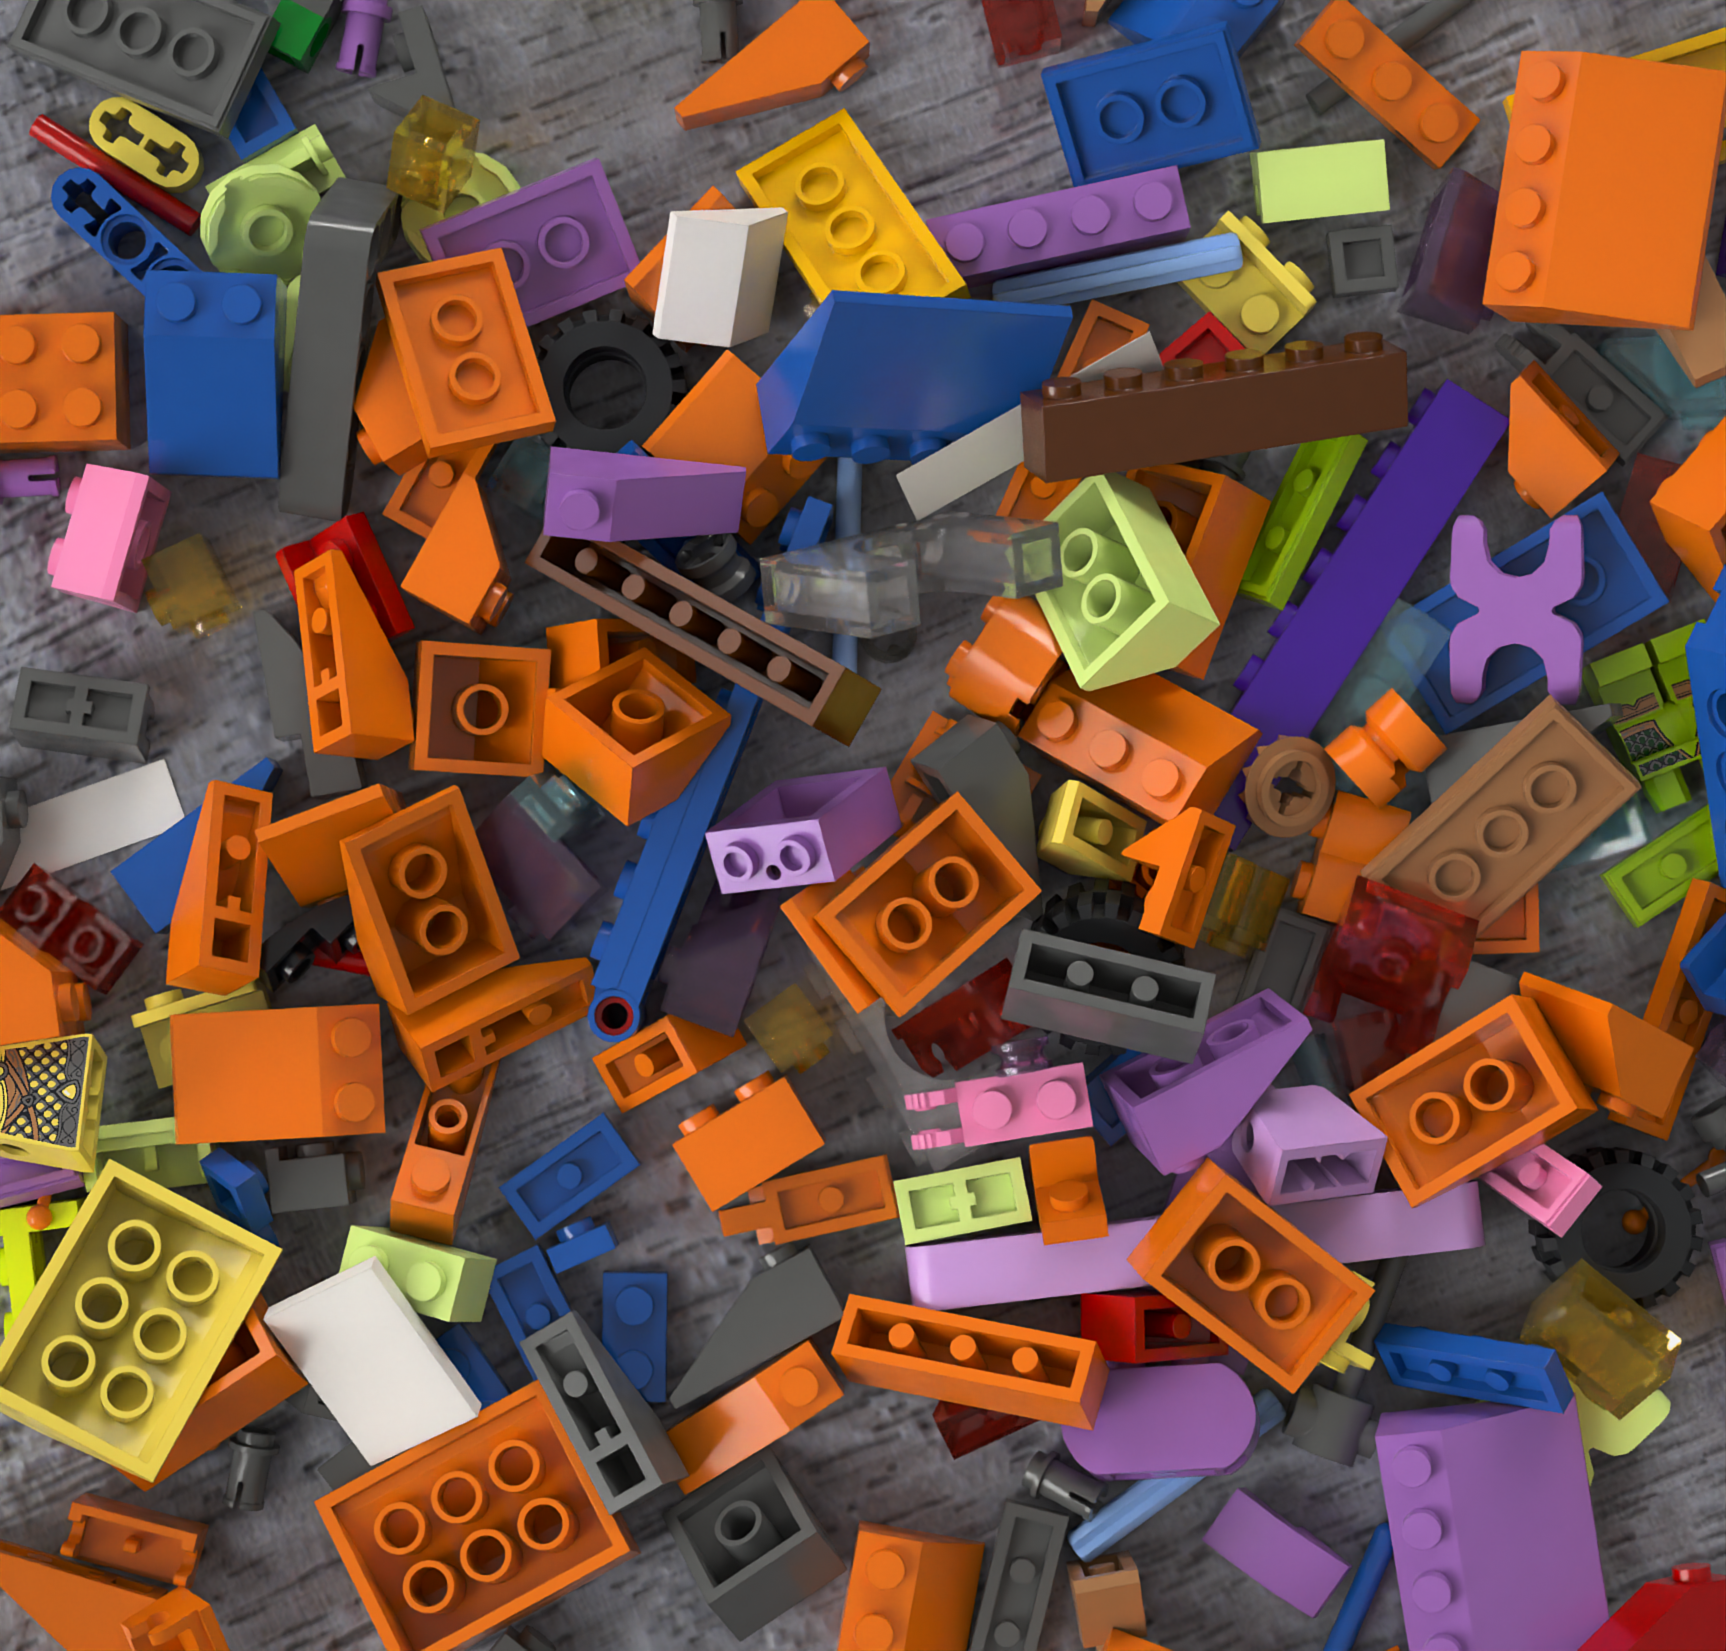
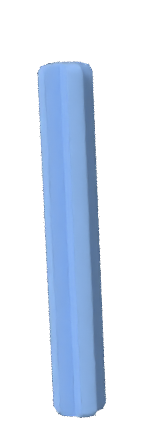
(1124, 272)
(1149, 1497)

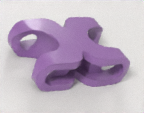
(1517, 609)

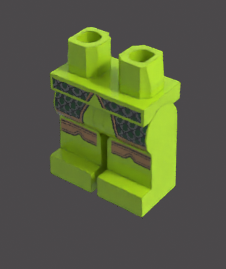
(1658, 713)

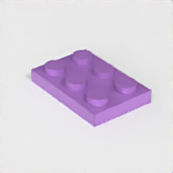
(557, 238)

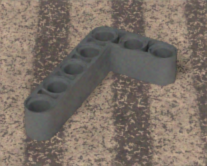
(341, 252)

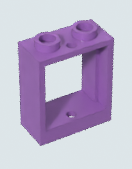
(804, 827)

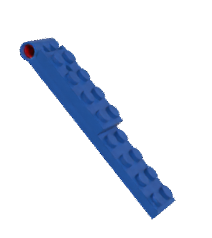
(676, 841)

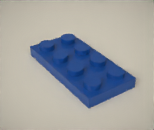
(1614, 595)

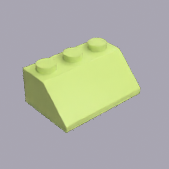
(1126, 586)

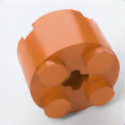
(1007, 664)

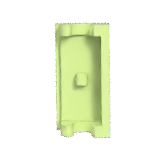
(1320, 181)
(150, 1151)
(963, 1201)

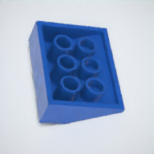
(903, 373)

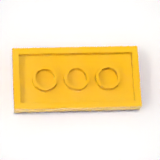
(848, 216)

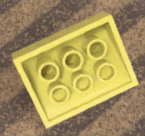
(130, 1321)

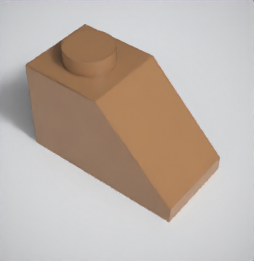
(1106, 1597)

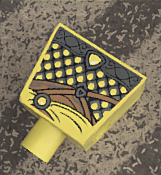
(52, 1101)

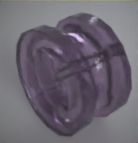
(1022, 1056)

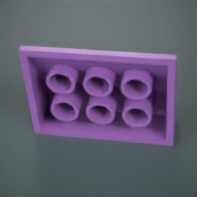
(1492, 1527)

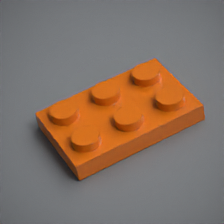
(465, 352)

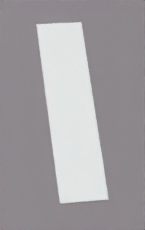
(999, 442)
(96, 820)

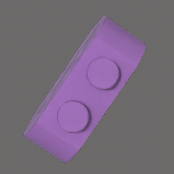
(1168, 1423)

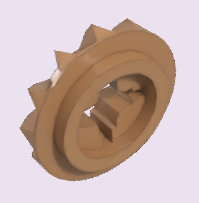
(1288, 813)

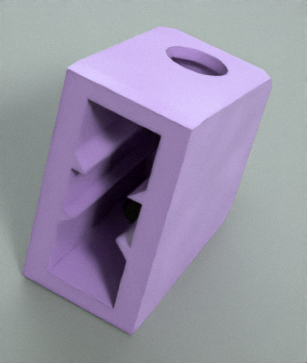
(1307, 1146)

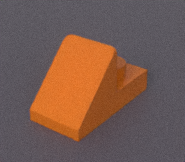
(1188, 863)
(1067, 1190)

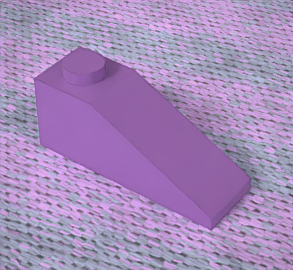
(639, 496)

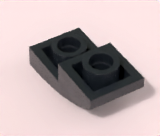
(291, 949)

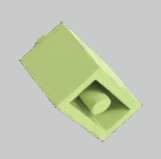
(430, 1274)

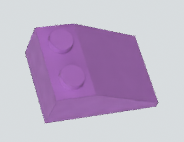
(1187, 1110)

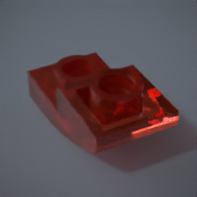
(70, 929)

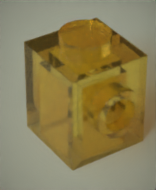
(432, 153)
(190, 588)
(791, 1030)

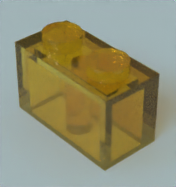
(1602, 1339)

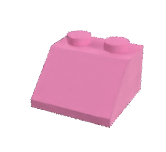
(108, 535)

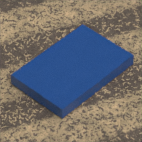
(1152, 105)

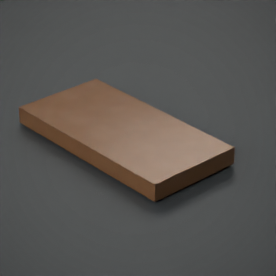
(1508, 818)

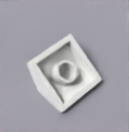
(719, 275)

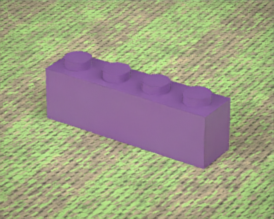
(1065, 226)

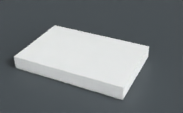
(372, 1361)

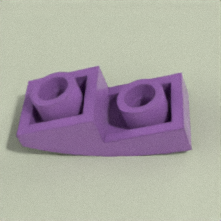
(1277, 1553)

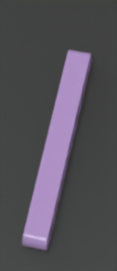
(1022, 1268)

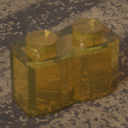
(1243, 907)

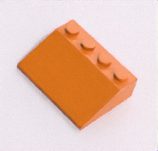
(1606, 191)
(474, 1528)

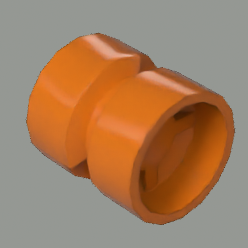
(1385, 748)

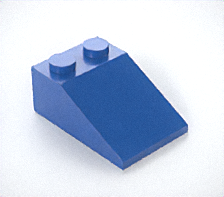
(214, 373)

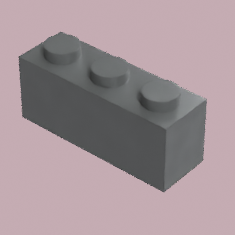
(1108, 996)

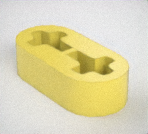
(154, 132)

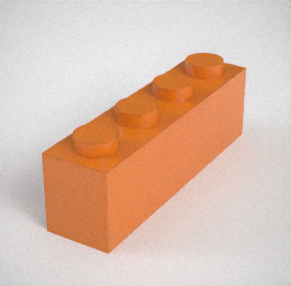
(971, 1361)

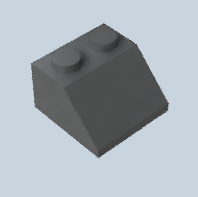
(753, 1543)

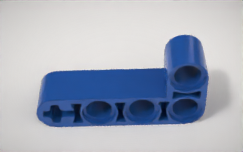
(123, 219)

